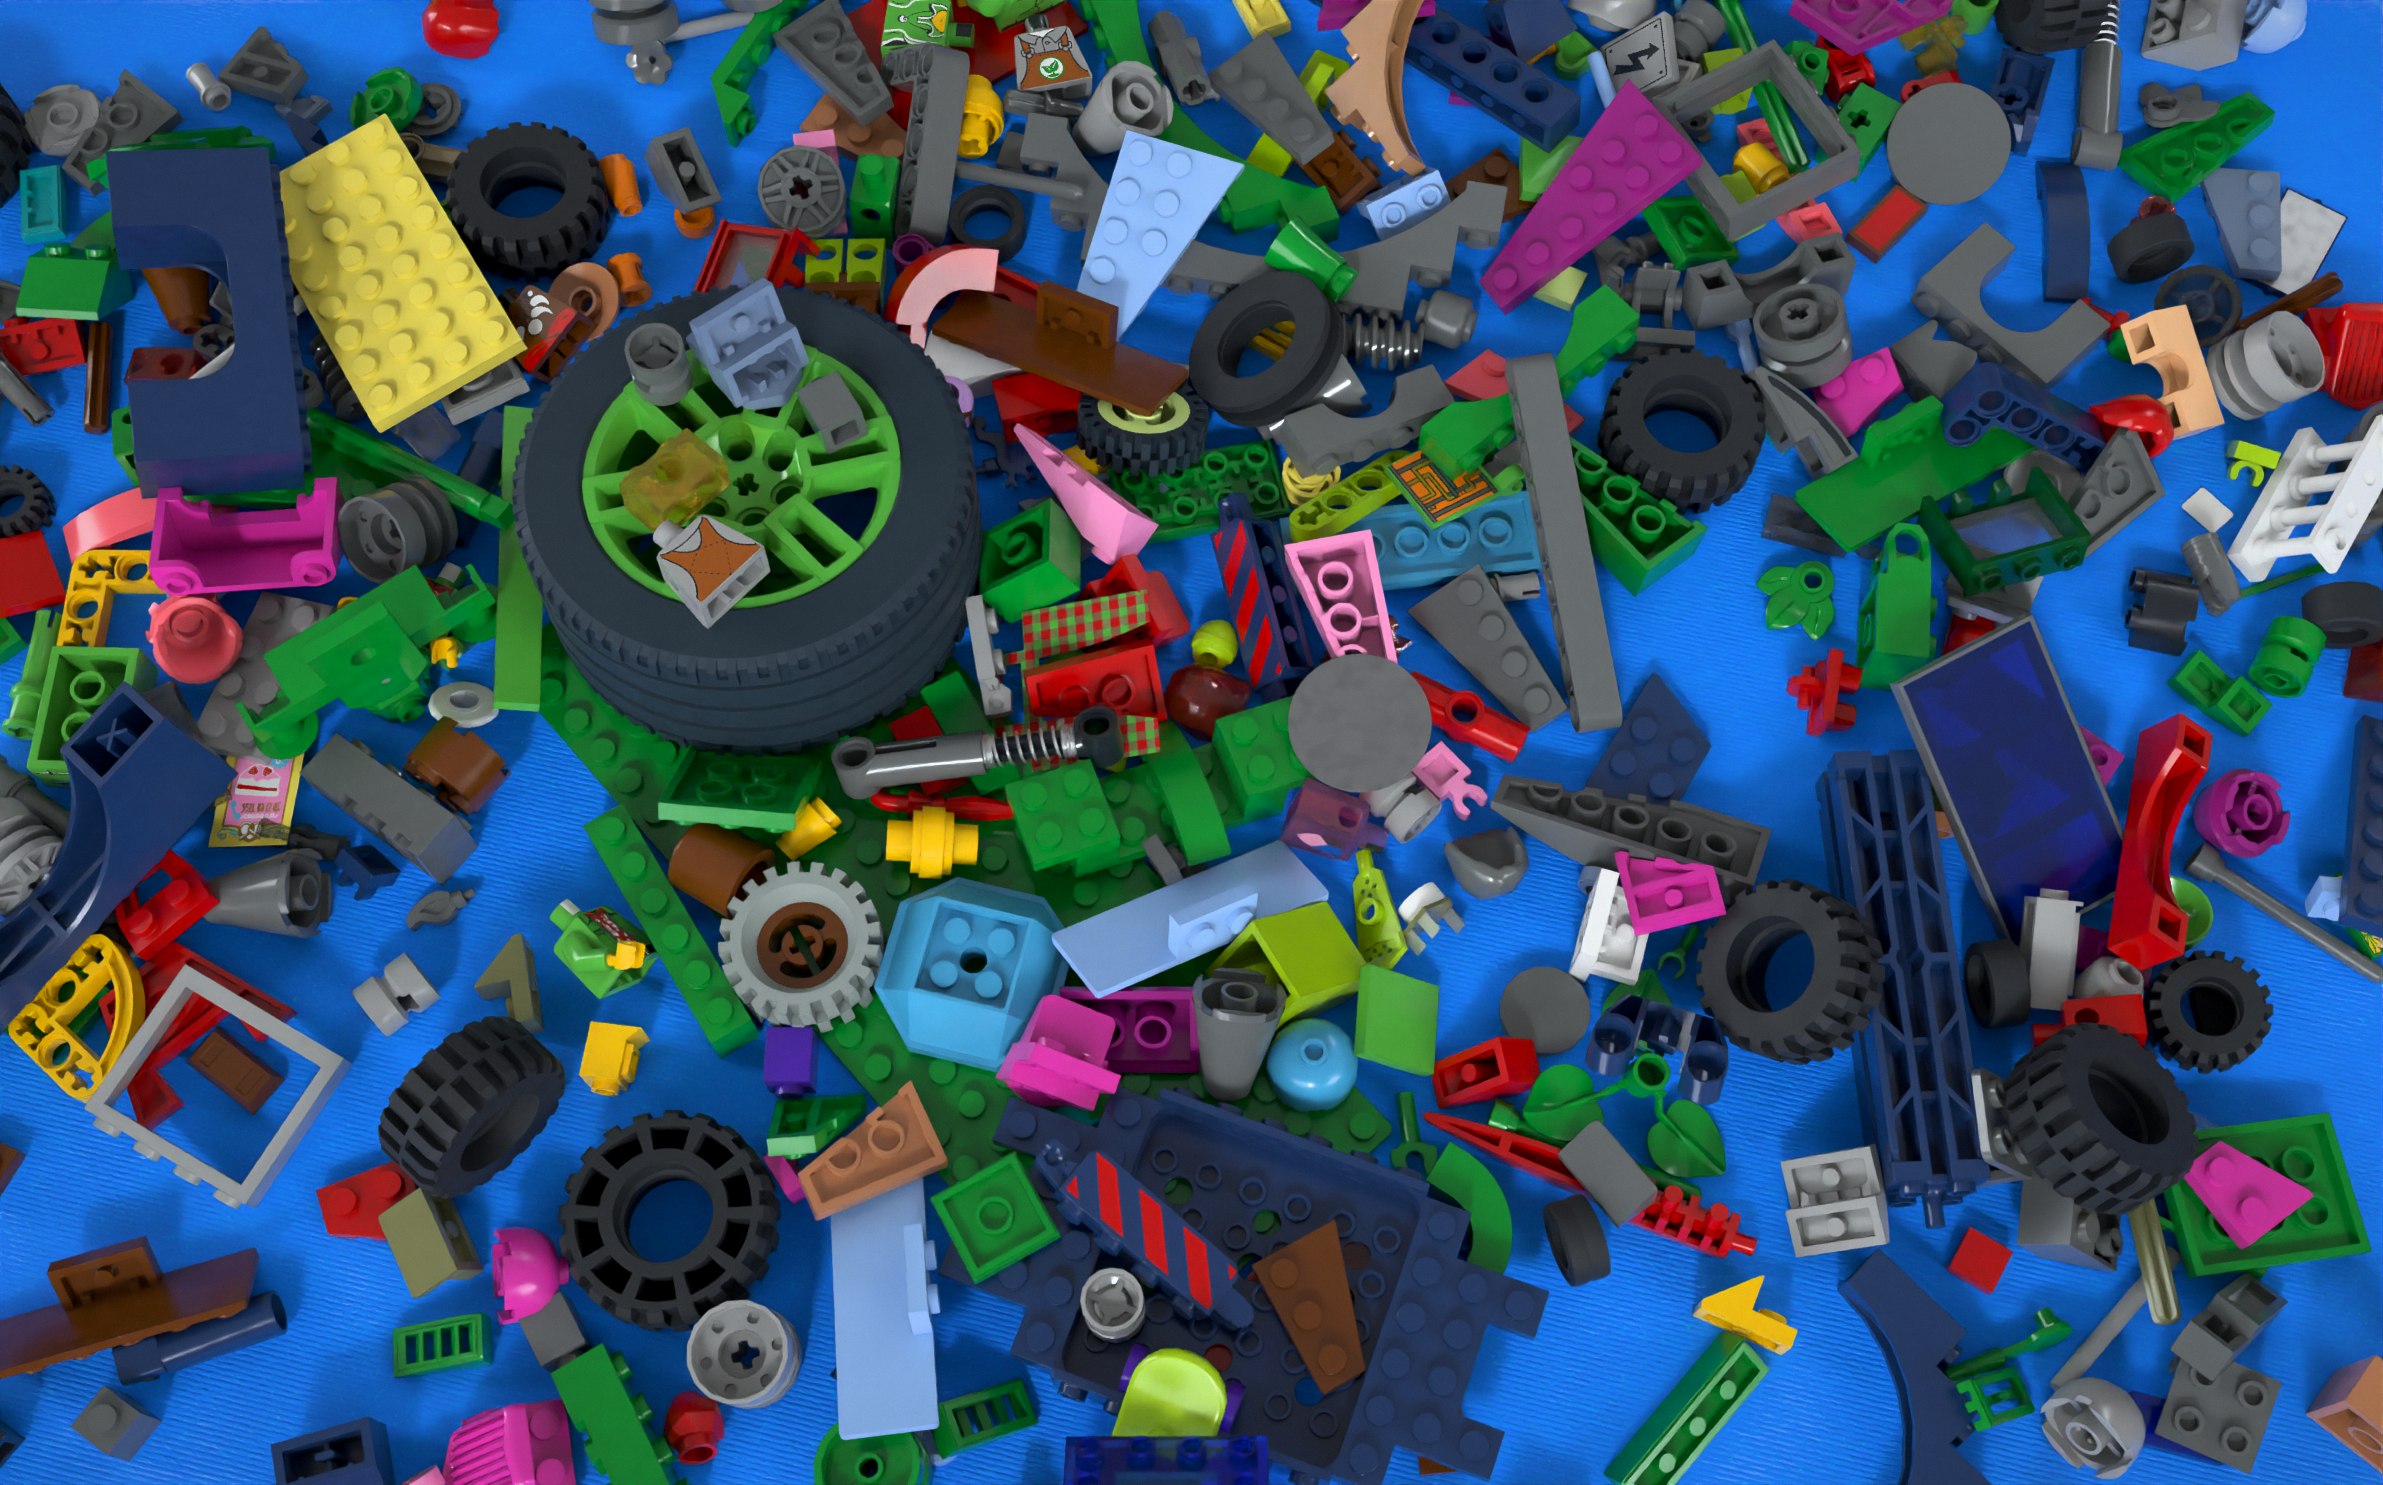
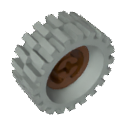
(794, 902)

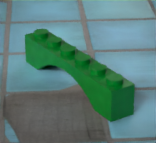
(1468, 431)
(671, 931)

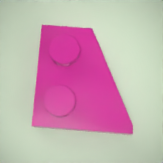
(1860, 391)
(1668, 892)
(2243, 1192)

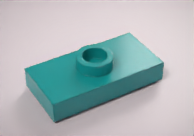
(43, 204)

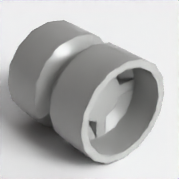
(1405, 807)
(396, 994)
(1113, 1305)

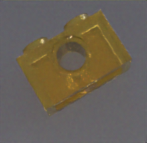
(699, 477)

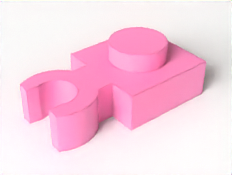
(1447, 777)

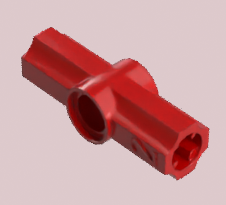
(1487, 729)

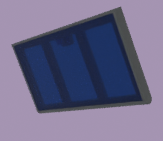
(2013, 773)

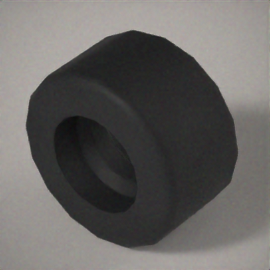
(2346, 613)

